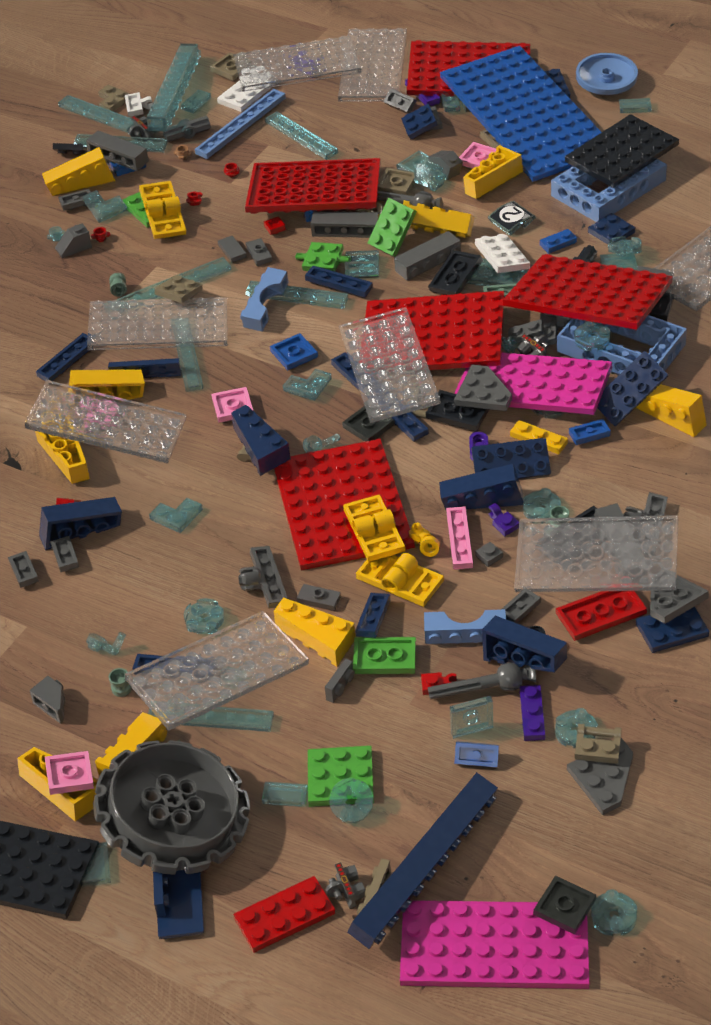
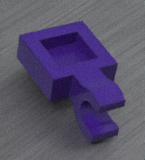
(505, 522)

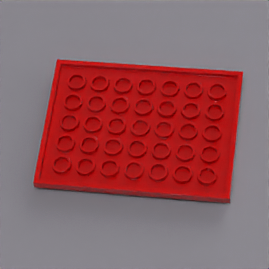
(433, 57)
(313, 185)
(588, 291)
(454, 327)
(318, 487)

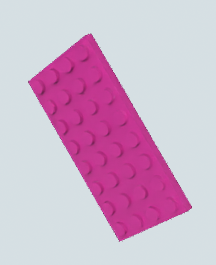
(552, 382)
(490, 947)

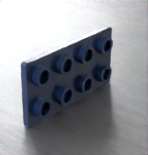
(631, 388)
(527, 456)
(178, 904)

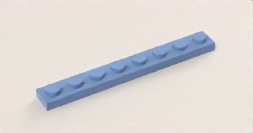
(240, 123)

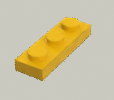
(526, 431)

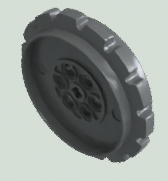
(171, 807)

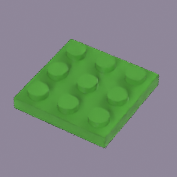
(332, 765)

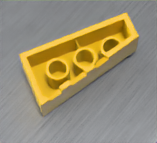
(492, 172)
(79, 173)
(440, 220)
(117, 383)
(676, 408)
(66, 455)
(316, 629)
(142, 730)
(33, 770)

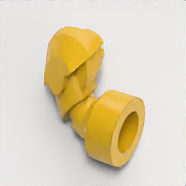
(428, 543)

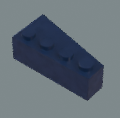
(260, 440)
(483, 489)
(78, 519)
(521, 645)

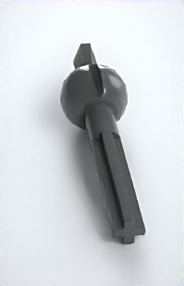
(421, 197)
(508, 677)

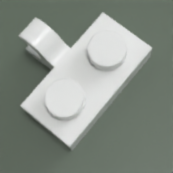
(135, 103)

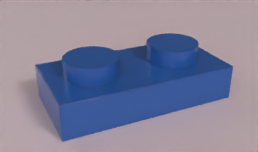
(558, 241)
(589, 432)
(476, 754)

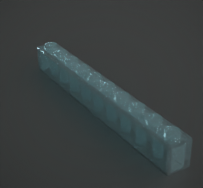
(173, 87)

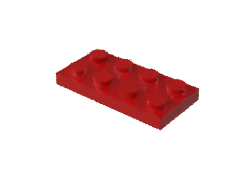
(600, 612)
(284, 914)

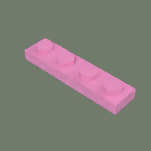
(459, 538)

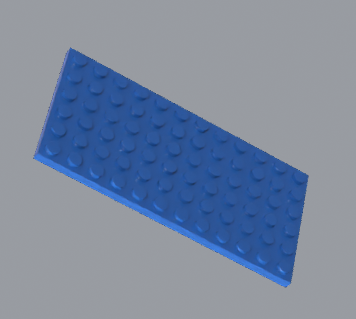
(522, 109)

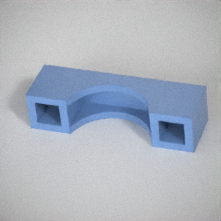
(272, 283)
(441, 629)

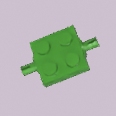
(323, 256)

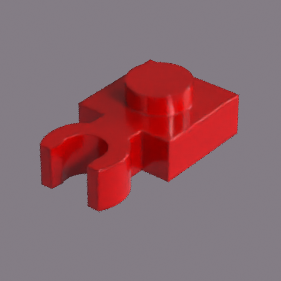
(435, 679)

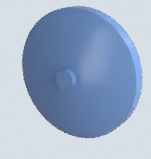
(606, 73)

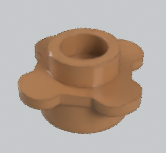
(182, 152)

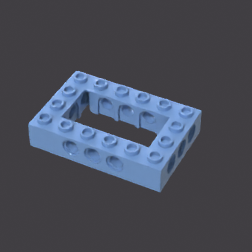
(572, 190)
(664, 336)

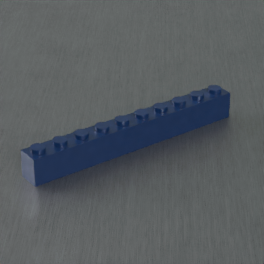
(421, 862)

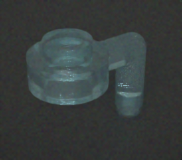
(317, 443)
(98, 643)

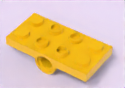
(162, 209)
(374, 528)
(401, 577)

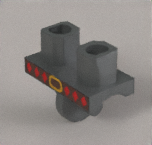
(140, 128)
(537, 345)
(342, 885)

